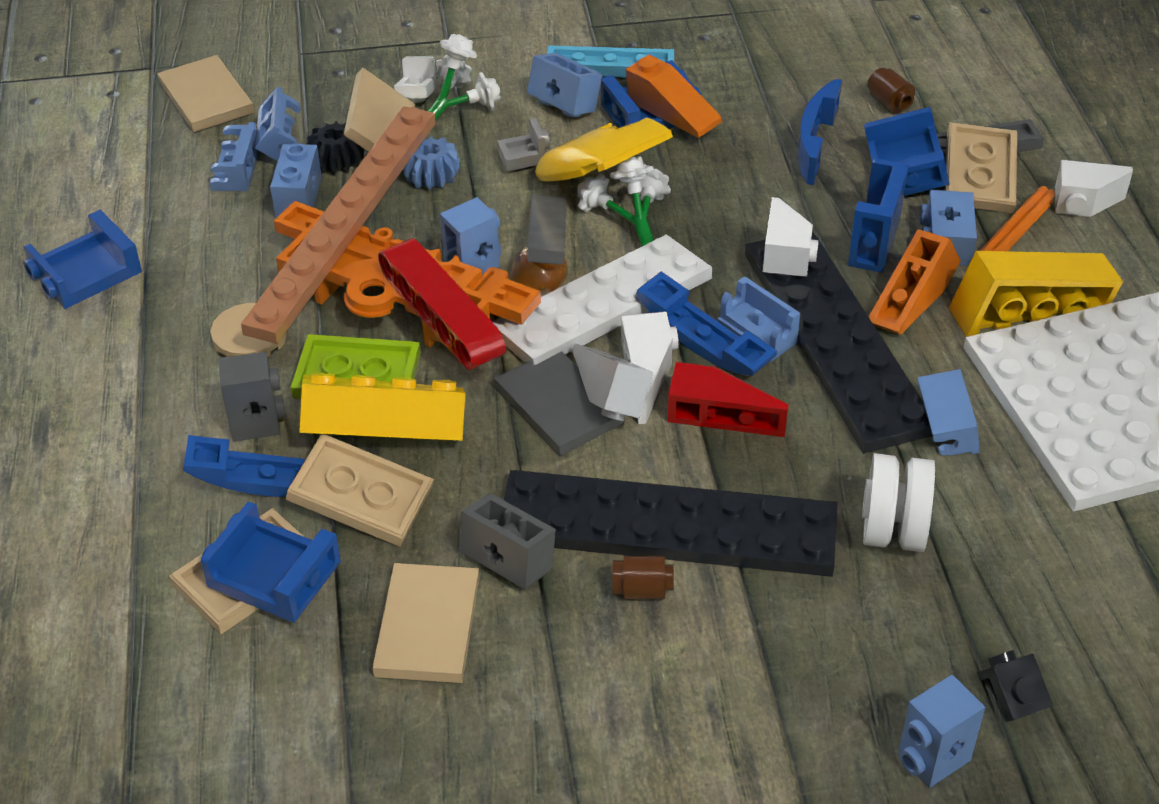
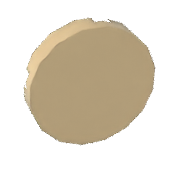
(228, 334)

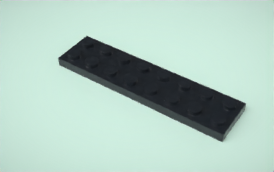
(847, 353)
(680, 522)

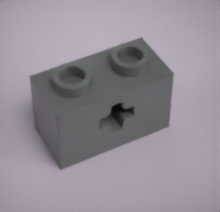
(250, 396)
(507, 540)

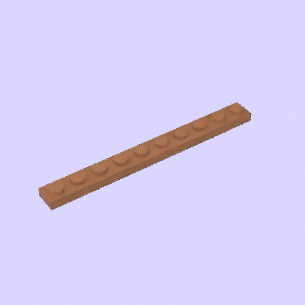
(337, 226)

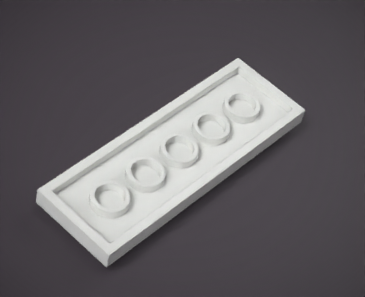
(598, 300)

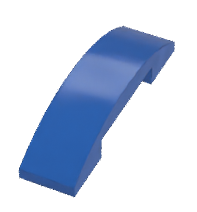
(819, 110)
(701, 332)
(239, 471)

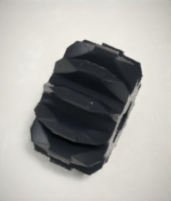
(334, 149)

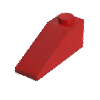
(720, 401)

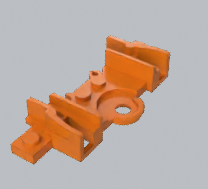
(361, 269)

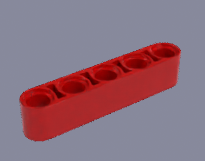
(441, 304)

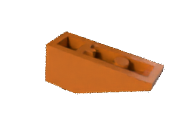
(670, 96)
(915, 282)

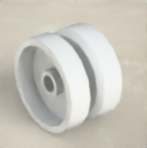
(892, 501)

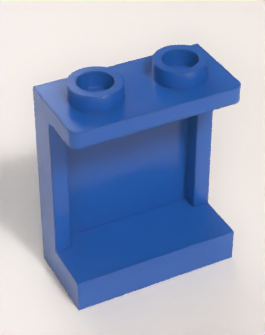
(622, 108)
(910, 141)
(879, 217)
(84, 264)
(269, 564)

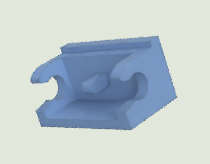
(275, 126)
(236, 160)
(761, 315)
(949, 412)

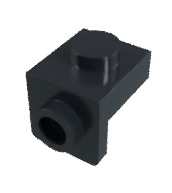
(1017, 684)

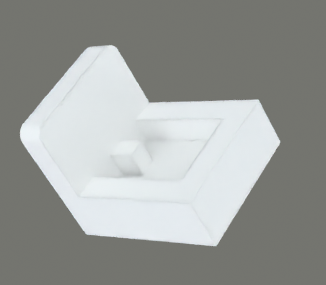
(418, 78)

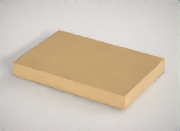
(205, 93)
(372, 109)
(983, 163)
(360, 489)
(215, 606)
(427, 623)

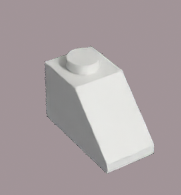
(1090, 187)
(788, 241)

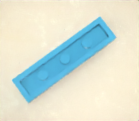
(609, 59)

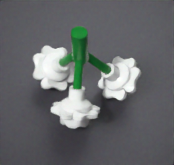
(456, 73)
(640, 180)

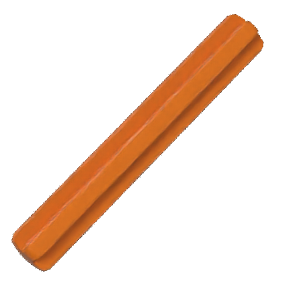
(1021, 220)

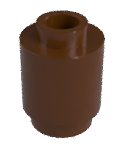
(891, 89)
(642, 577)

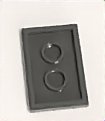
(554, 402)

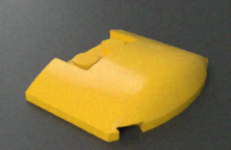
(600, 149)

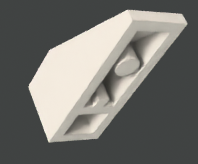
(649, 344)

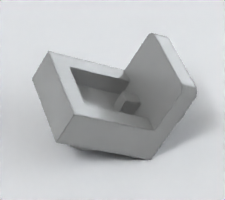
(524, 150)

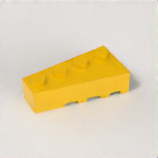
(1030, 287)
(381, 407)

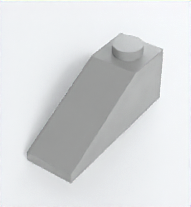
(612, 382)

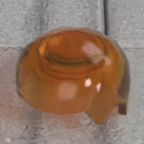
(537, 274)

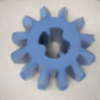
(433, 164)

